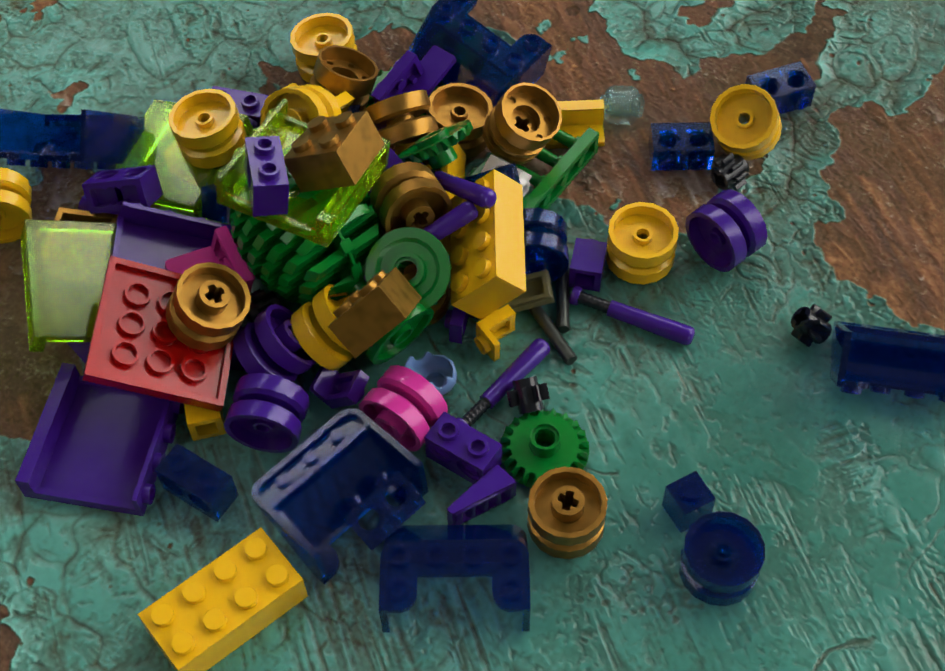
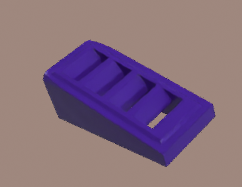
(485, 494)

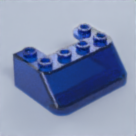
(480, 54)
(68, 139)
(887, 360)
(455, 552)

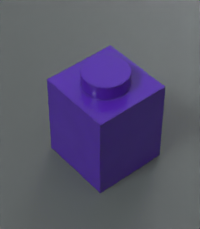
(587, 264)

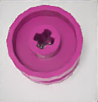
(404, 406)

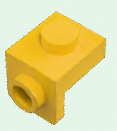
(493, 328)

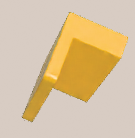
(578, 117)

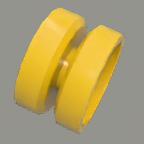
(316, 33)
(304, 102)
(749, 105)
(207, 128)
(14, 204)
(641, 243)
(313, 334)

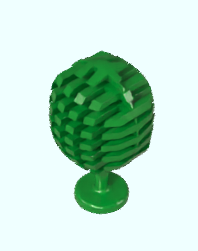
(303, 268)

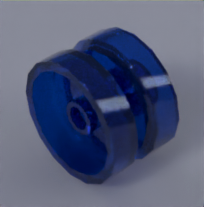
(545, 242)
(721, 558)

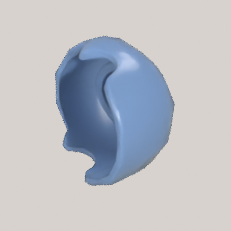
(436, 369)

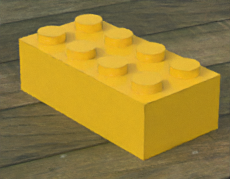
(490, 251)
(224, 604)

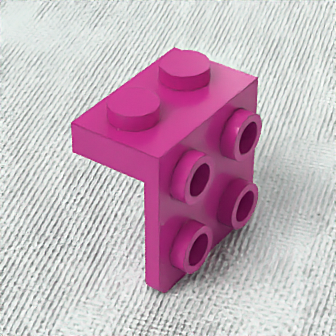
(221, 251)

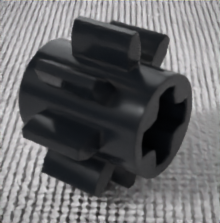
(730, 171)
(261, 301)
(811, 325)
(528, 395)

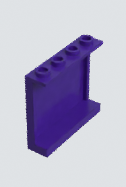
(158, 235)
(98, 445)

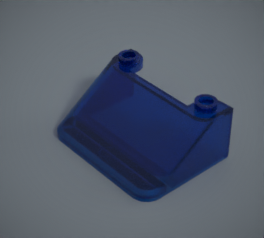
(318, 478)

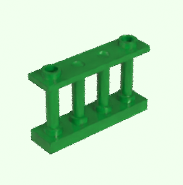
(564, 168)

